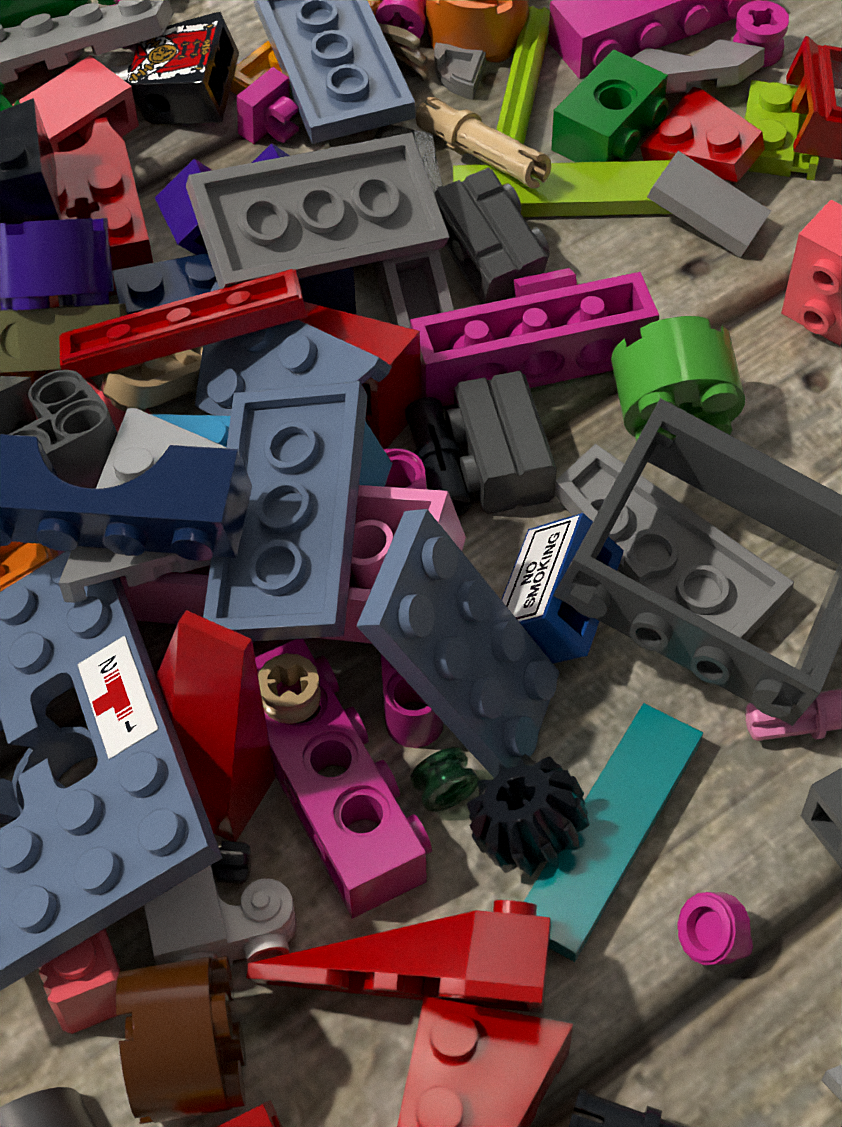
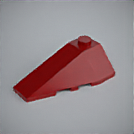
(219, 719)
(461, 958)

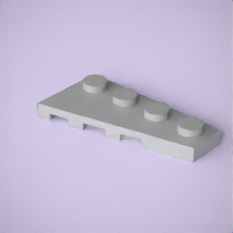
(65, 37)
(677, 549)

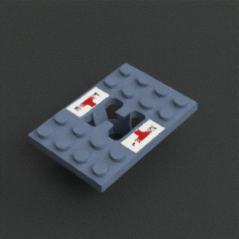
(127, 828)

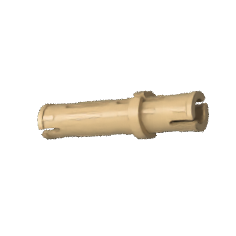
(469, 135)

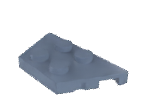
(277, 359)

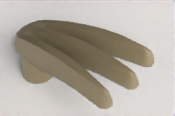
(404, 49)

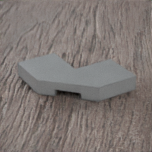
(721, 62)

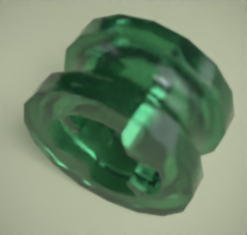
(444, 779)

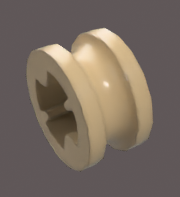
(289, 669)

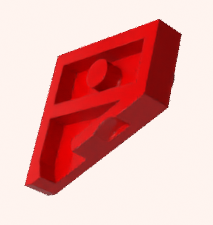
(708, 135)

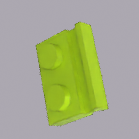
(771, 112)

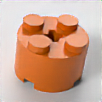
(477, 24)

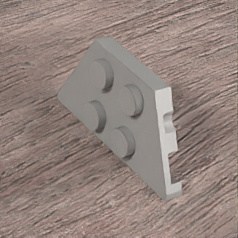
(135, 450)

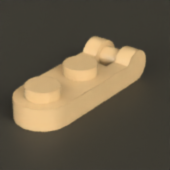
(153, 381)

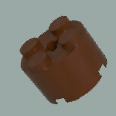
(181, 1040)

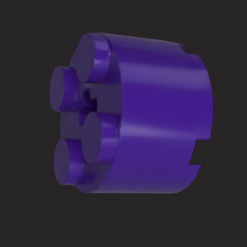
(55, 259)

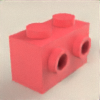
(816, 276)

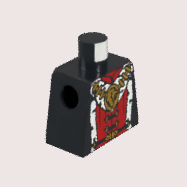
(184, 72)

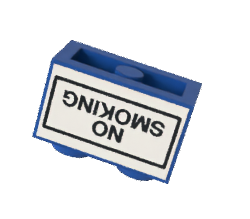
(535, 577)

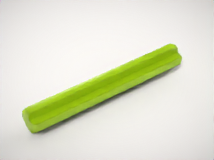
(524, 75)

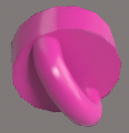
(714, 929)

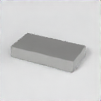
(709, 203)

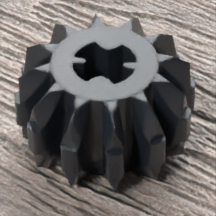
(528, 814)

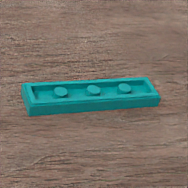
(620, 817)

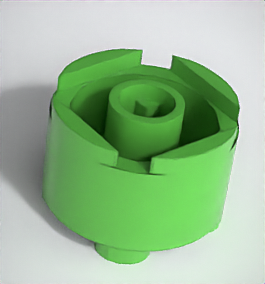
(683, 365)

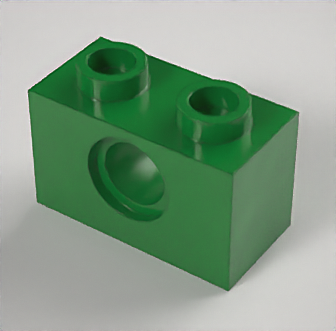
(610, 111)

